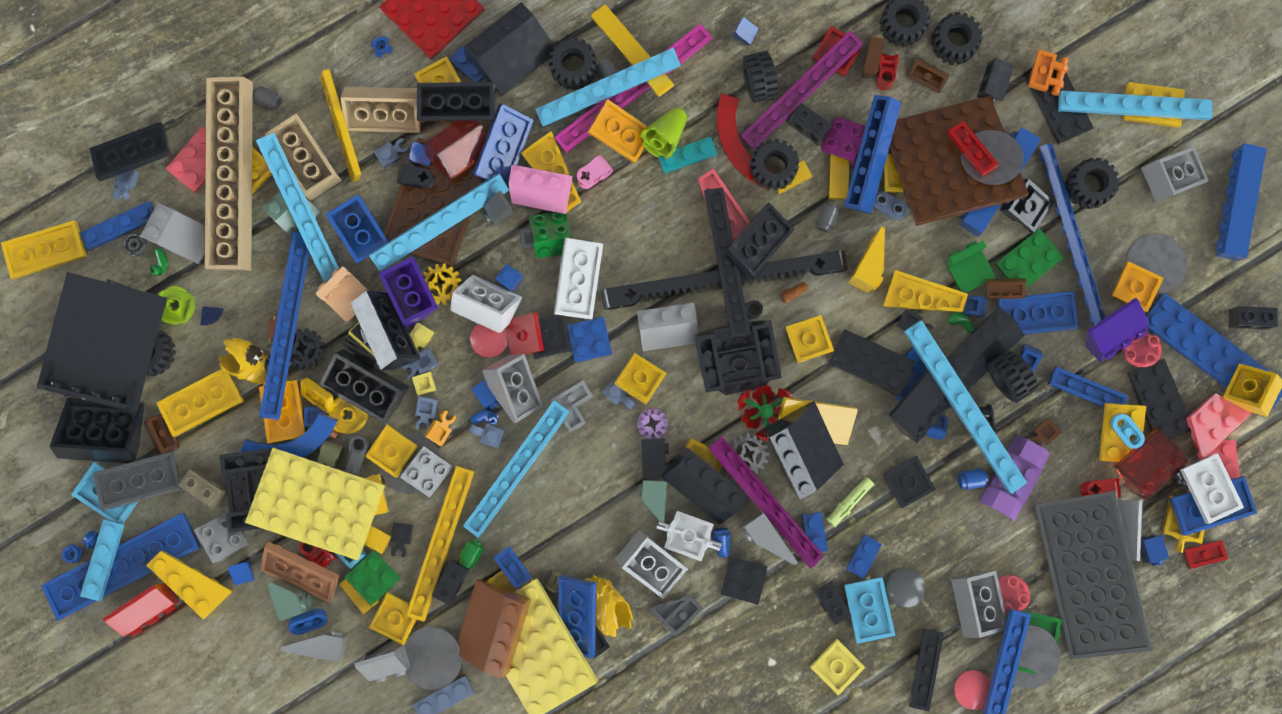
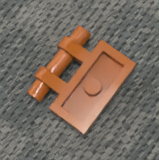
(1042, 71)

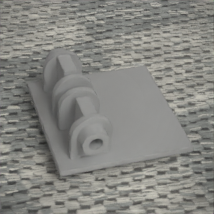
(426, 471)
(218, 541)

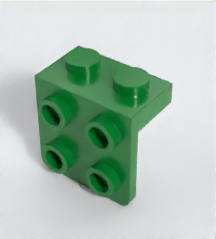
(549, 233)
(969, 267)

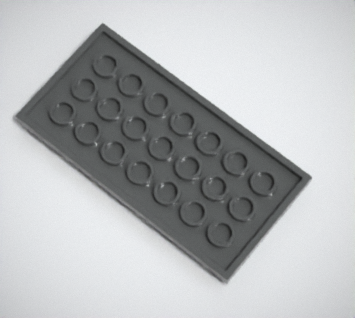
(1093, 576)

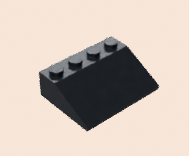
(510, 49)
(97, 432)
(804, 449)

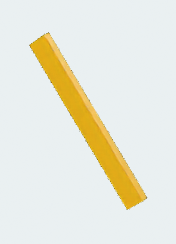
(440, 543)

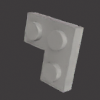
(571, 400)

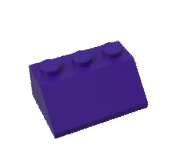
(408, 291)
(1117, 331)

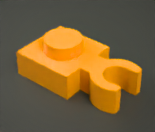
(439, 430)

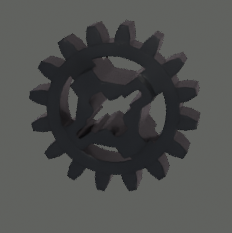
(306, 357)

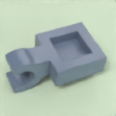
(618, 395)
(490, 435)

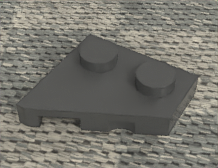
(677, 612)

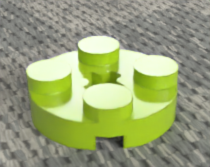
(186, 305)

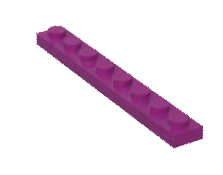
(801, 90)
(766, 502)

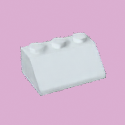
(485, 303)

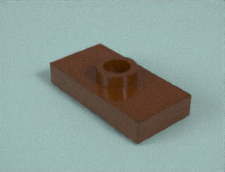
(1006, 288)

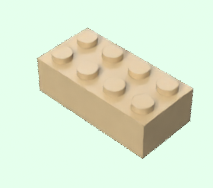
(305, 157)

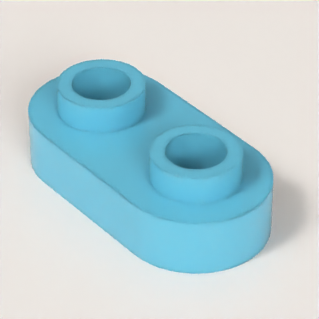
(1126, 430)

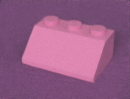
(539, 189)

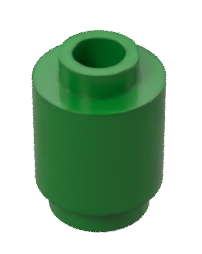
(471, 553)

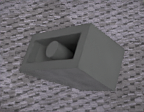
(497, 209)

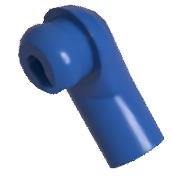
(484, 415)

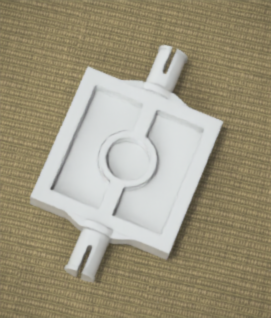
(689, 536)

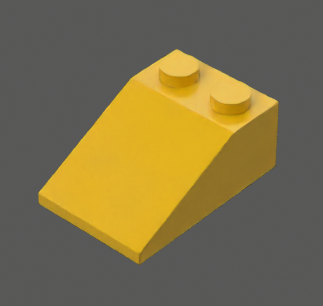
(871, 266)

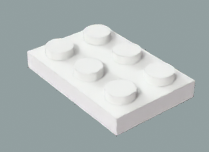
(1211, 488)

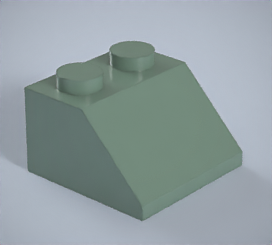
(279, 212)
(654, 497)
(288, 599)

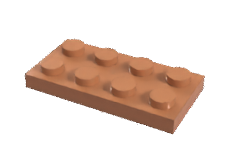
(299, 572)

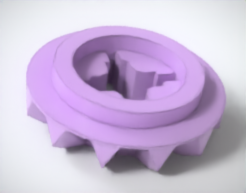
(648, 432)

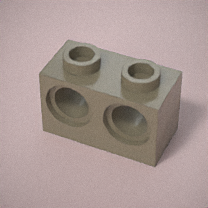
(203, 488)

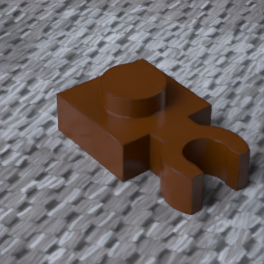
(1046, 432)

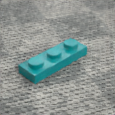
(688, 155)

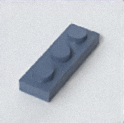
(445, 697)

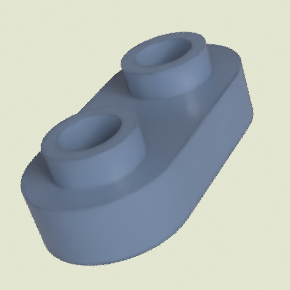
(888, 207)

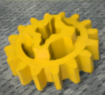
(449, 282)

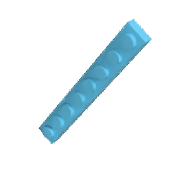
(608, 87)
(1135, 105)
(298, 205)
(437, 222)
(516, 469)

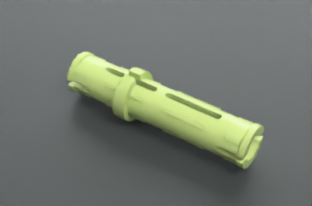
(850, 501)

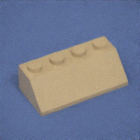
(380, 109)

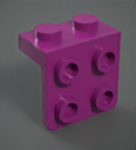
(844, 140)

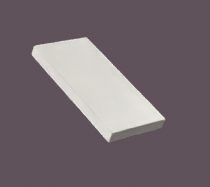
(578, 278)

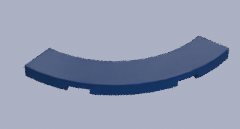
(305, 443)

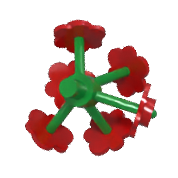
(769, 412)

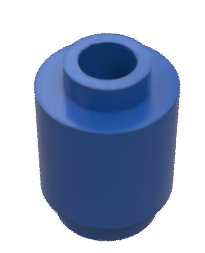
(972, 479)

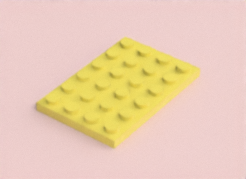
(315, 504)
(547, 660)

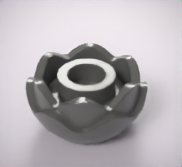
(130, 241)

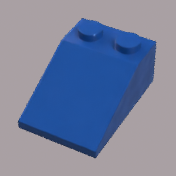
(357, 228)

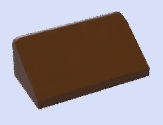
(872, 57)
(928, 75)
(160, 435)

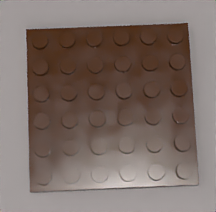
(932, 164)

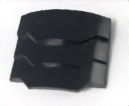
(738, 362)
(242, 476)

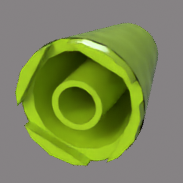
(664, 133)

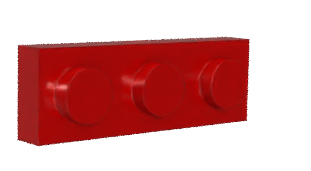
(972, 148)

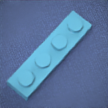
(102, 560)

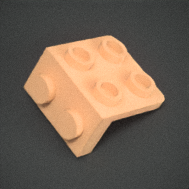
(341, 292)

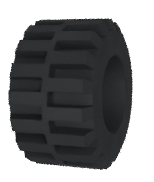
(962, 25)
(901, 34)
(568, 49)
(760, 76)
(778, 150)
(1105, 176)
(162, 355)
(1013, 376)

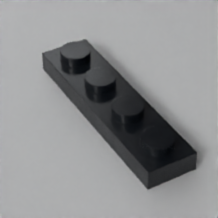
(926, 669)

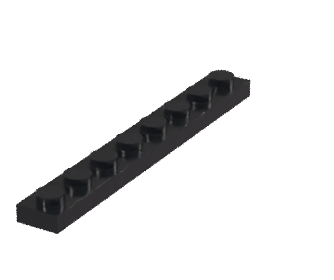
(727, 268)

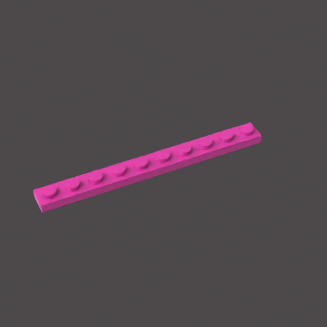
(578, 130)

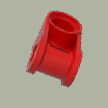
(887, 68)
(1101, 486)
(317, 555)

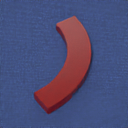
(730, 139)

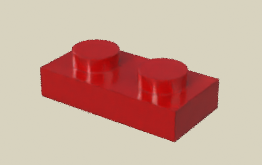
(1205, 554)

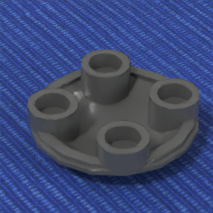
(905, 587)

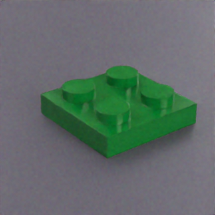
(372, 578)

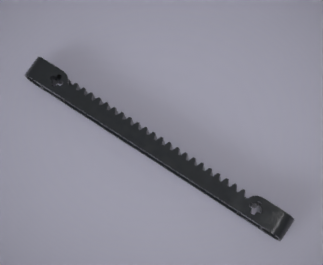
(616, 297)

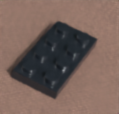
(1062, 124)
(130, 151)
(759, 240)
(871, 362)
(1159, 394)

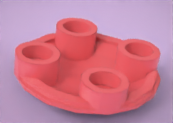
(488, 342)
(1143, 351)
(1014, 593)
(972, 689)

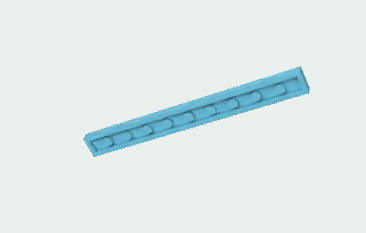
(965, 407)

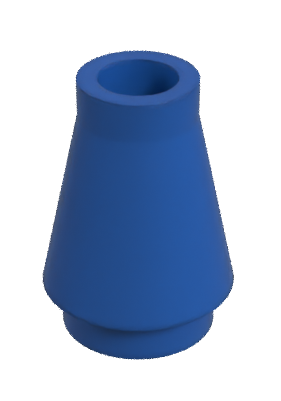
(722, 536)

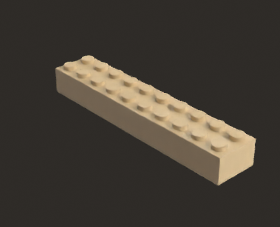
(228, 174)

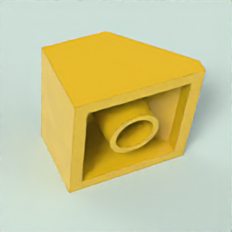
(1253, 389)

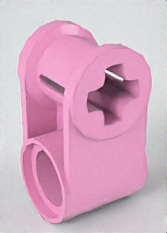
(596, 171)

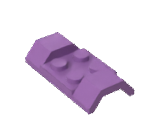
(1030, 461)

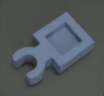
(389, 154)
(125, 182)
(423, 365)
(426, 409)

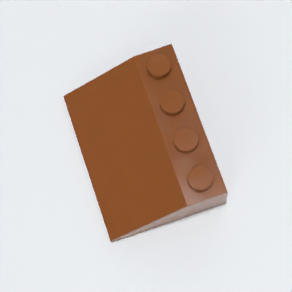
(492, 628)

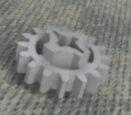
(760, 449)

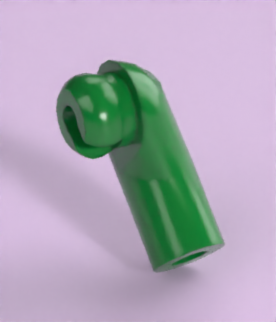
(161, 264)
(963, 319)

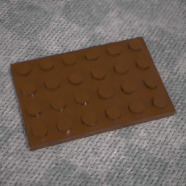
(417, 204)

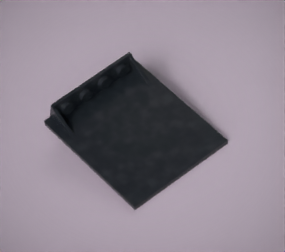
(101, 342)

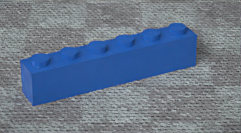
(872, 154)
(1240, 202)
(977, 220)

